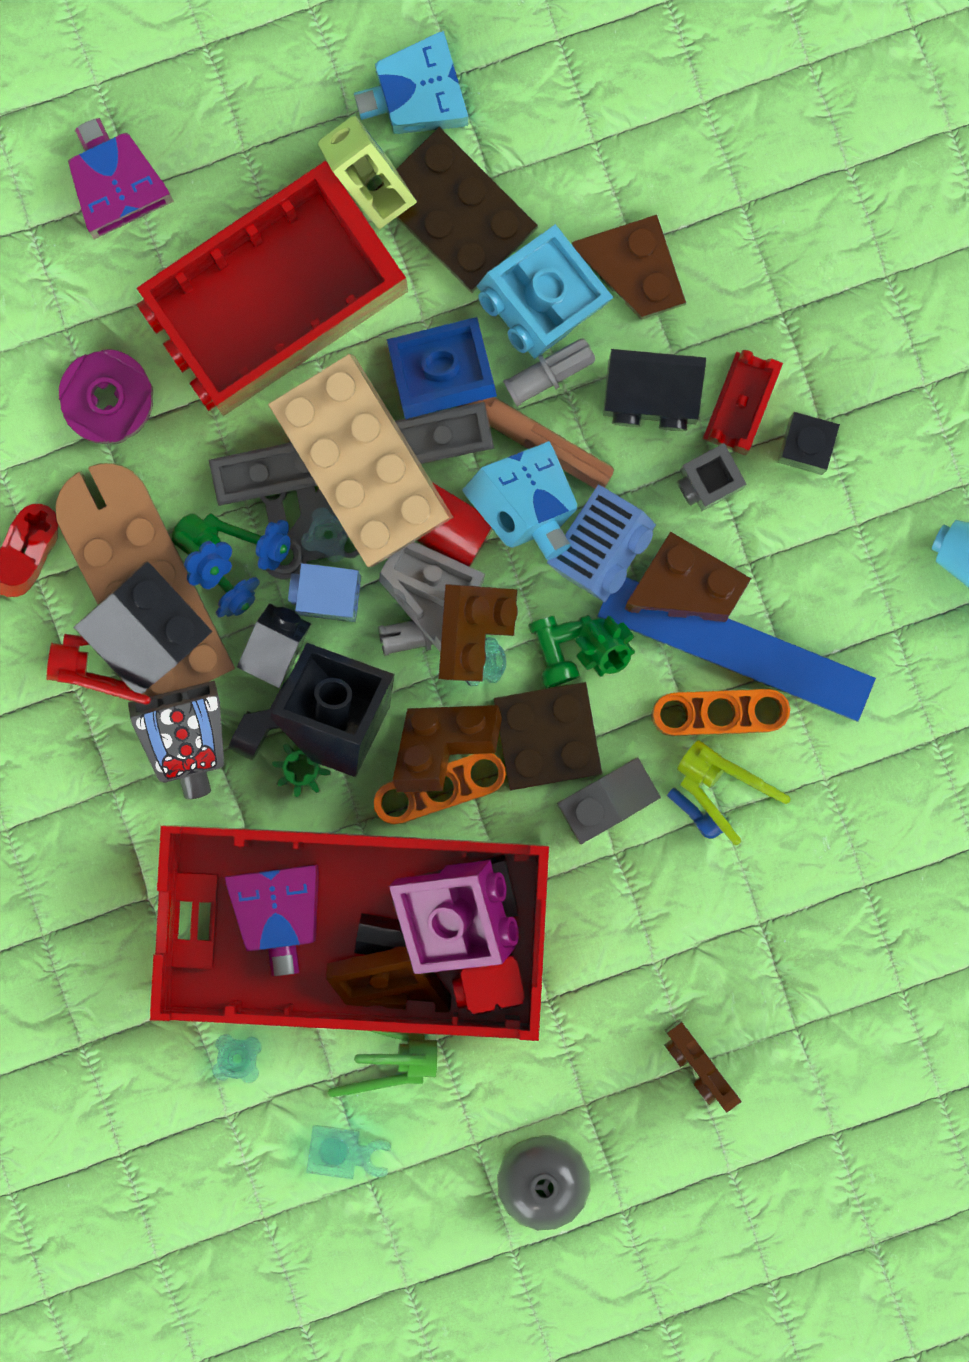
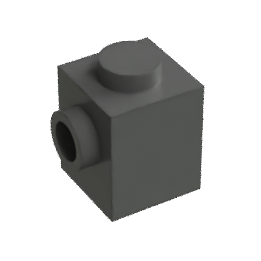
(710, 478)

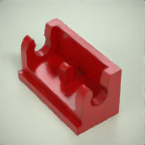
(742, 401)

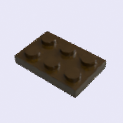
(460, 210)

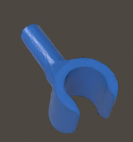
(703, 821)

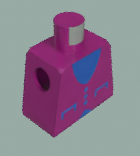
(113, 180)
(276, 912)

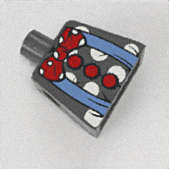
(182, 736)

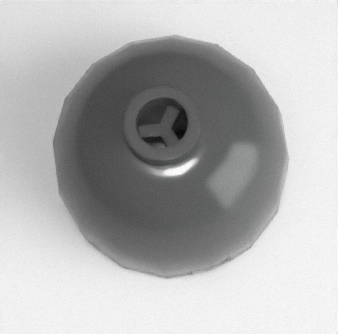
(537, 1160)

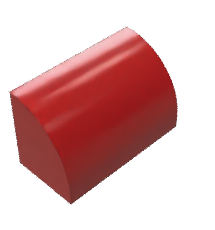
(460, 536)

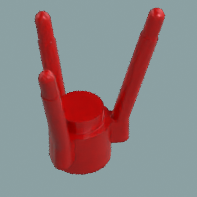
(70, 664)

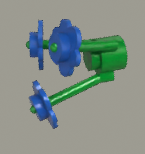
(210, 557)

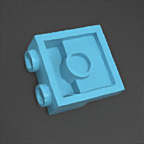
(542, 292)

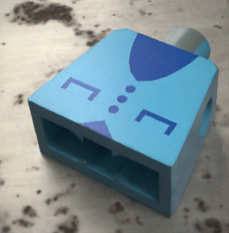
(416, 89)
(525, 499)

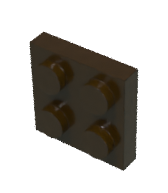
(548, 736)

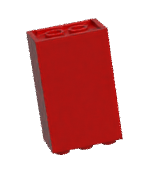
(271, 290)

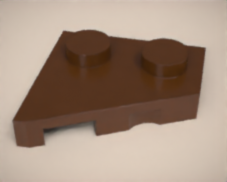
(635, 266)
(688, 583)
(385, 981)
(710, 1082)

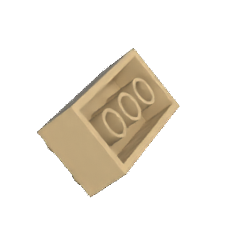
(360, 460)

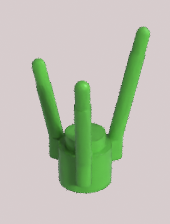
(415, 1058)

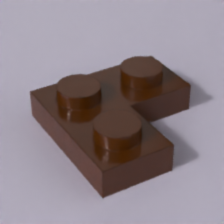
(467, 618)
(437, 733)

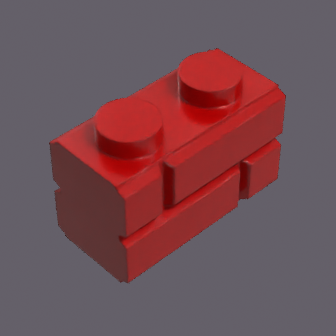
(488, 987)

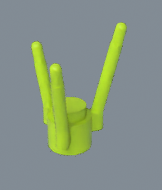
(705, 766)

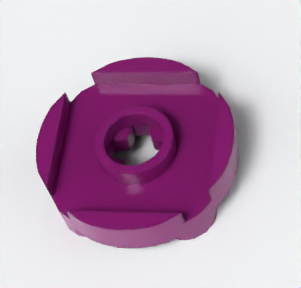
(132, 391)

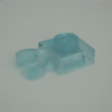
(337, 1152)

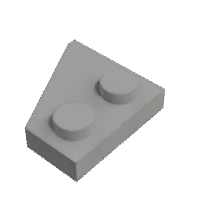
(418, 581)

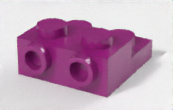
(455, 918)

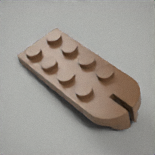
(118, 540)

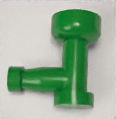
(549, 638)

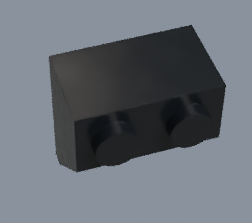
(653, 389)
(143, 628)
(333, 708)

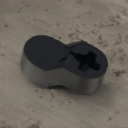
(253, 731)

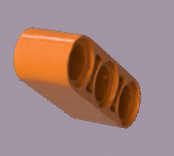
(743, 708)
(464, 790)

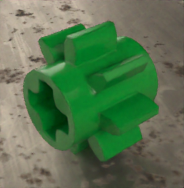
(605, 646)
(290, 776)

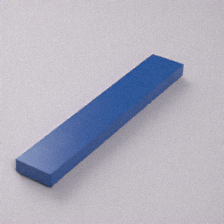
(750, 655)

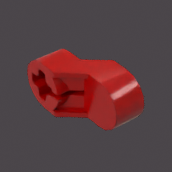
(31, 529)

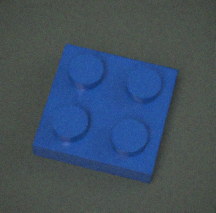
(441, 367)

